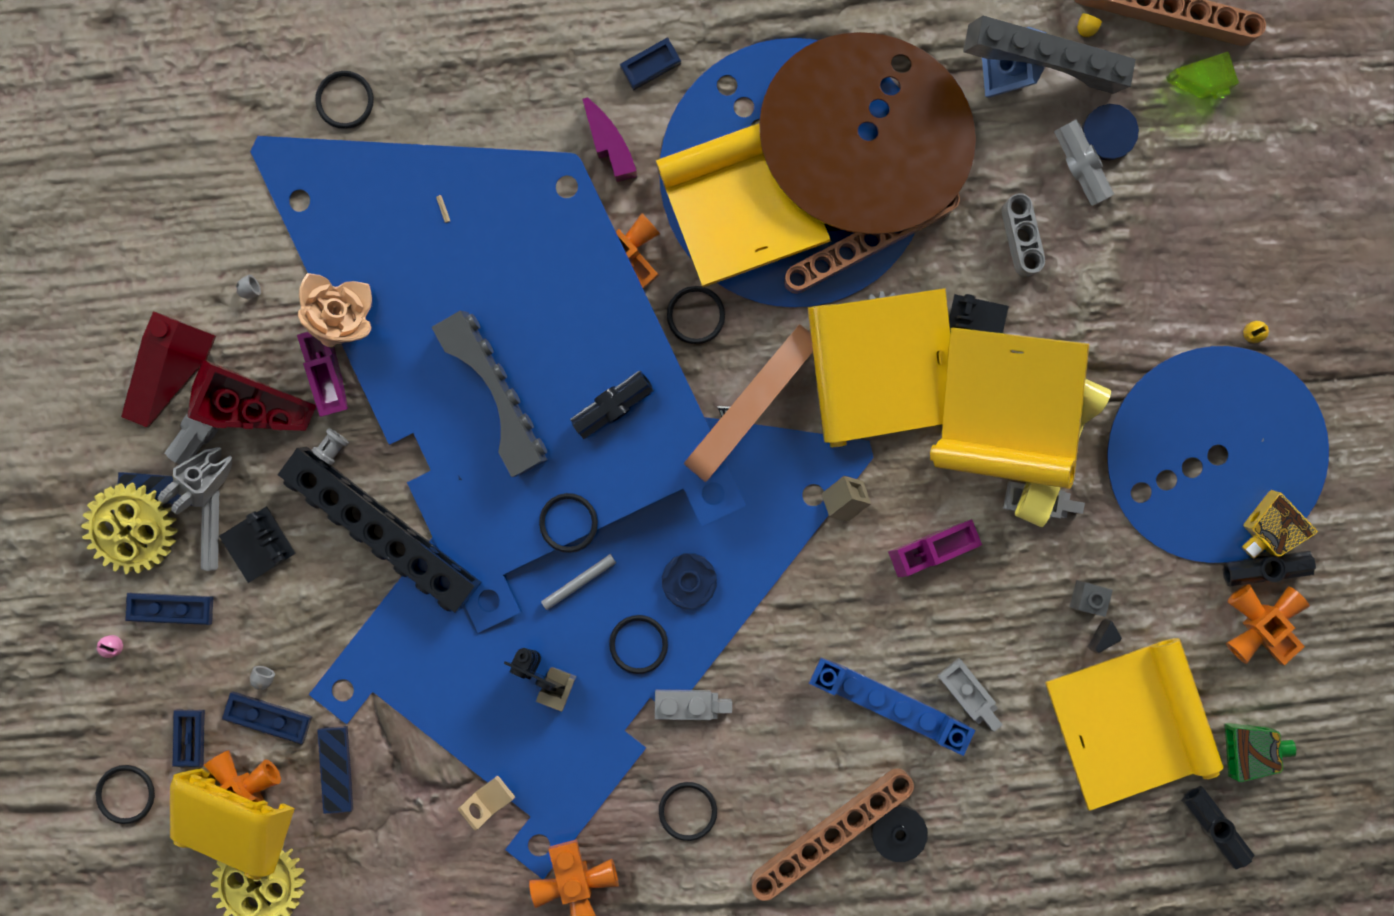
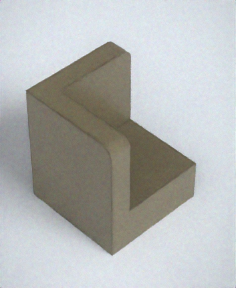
(846, 498)
(559, 698)

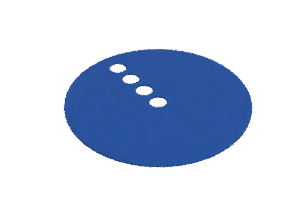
(1207, 401)

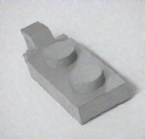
(1061, 507)
(970, 694)
(689, 705)

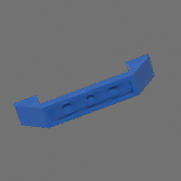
(892, 705)

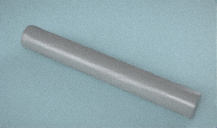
(578, 582)

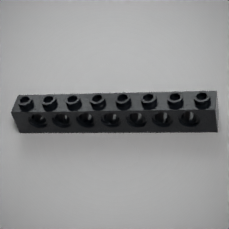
(295, 477)

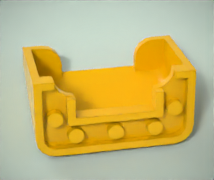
(226, 824)

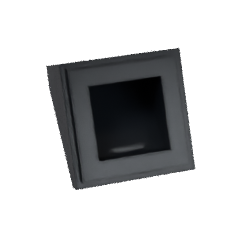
(1104, 637)

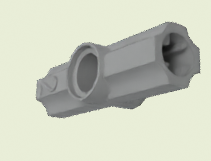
(1084, 162)
(189, 440)

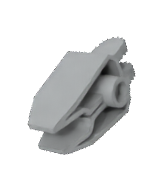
(197, 480)

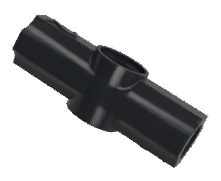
(612, 404)
(1284, 567)
(1227, 839)

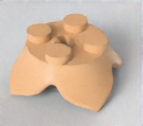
(348, 302)

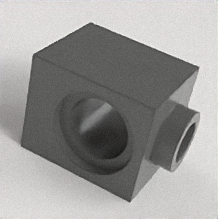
(1091, 598)

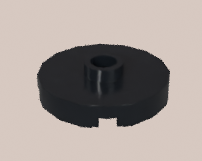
(906, 848)

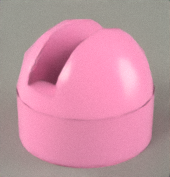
(110, 641)

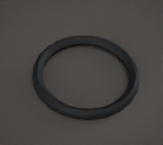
(360, 120)
(695, 289)
(543, 529)
(664, 644)
(141, 773)
(707, 829)

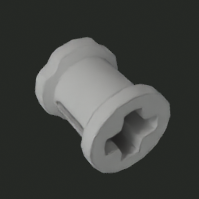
(330, 446)

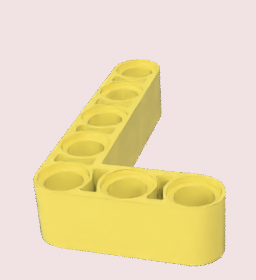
(1039, 499)

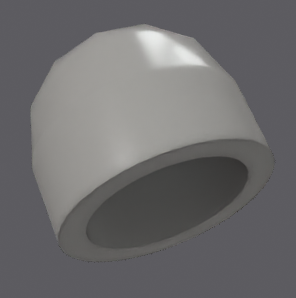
(248, 287)
(261, 677)

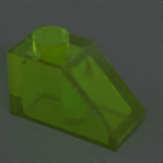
(1206, 77)

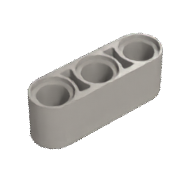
(1026, 222)

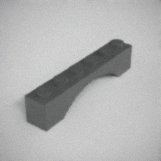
(1011, 42)
(517, 444)

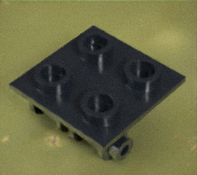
(977, 314)
(257, 544)
(525, 666)

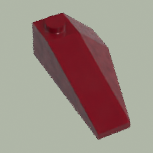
(164, 363)
(233, 400)

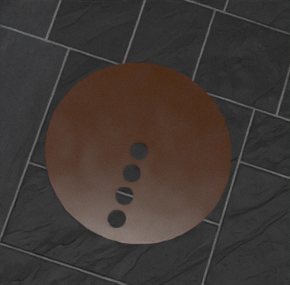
(855, 183)

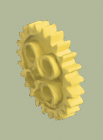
(112, 544)
(235, 894)

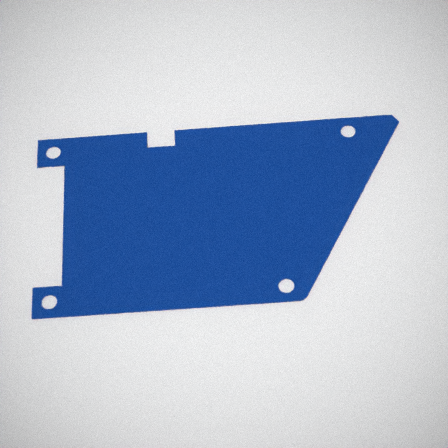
(548, 299)
(569, 761)

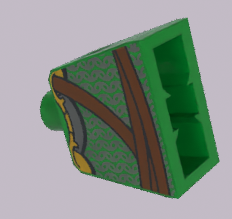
(1255, 751)

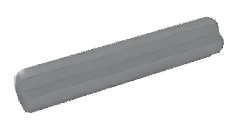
(210, 534)

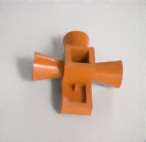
(639, 234)
(1267, 625)
(247, 784)
(572, 879)

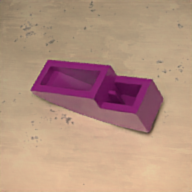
(609, 142)
(323, 375)
(934, 548)

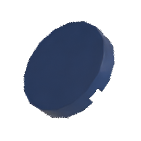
(1111, 131)
(689, 580)

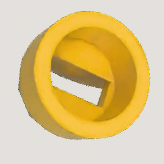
(1088, 25)
(1252, 326)

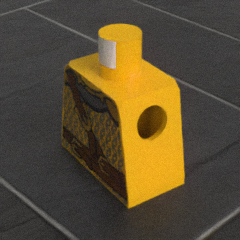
(1276, 526)

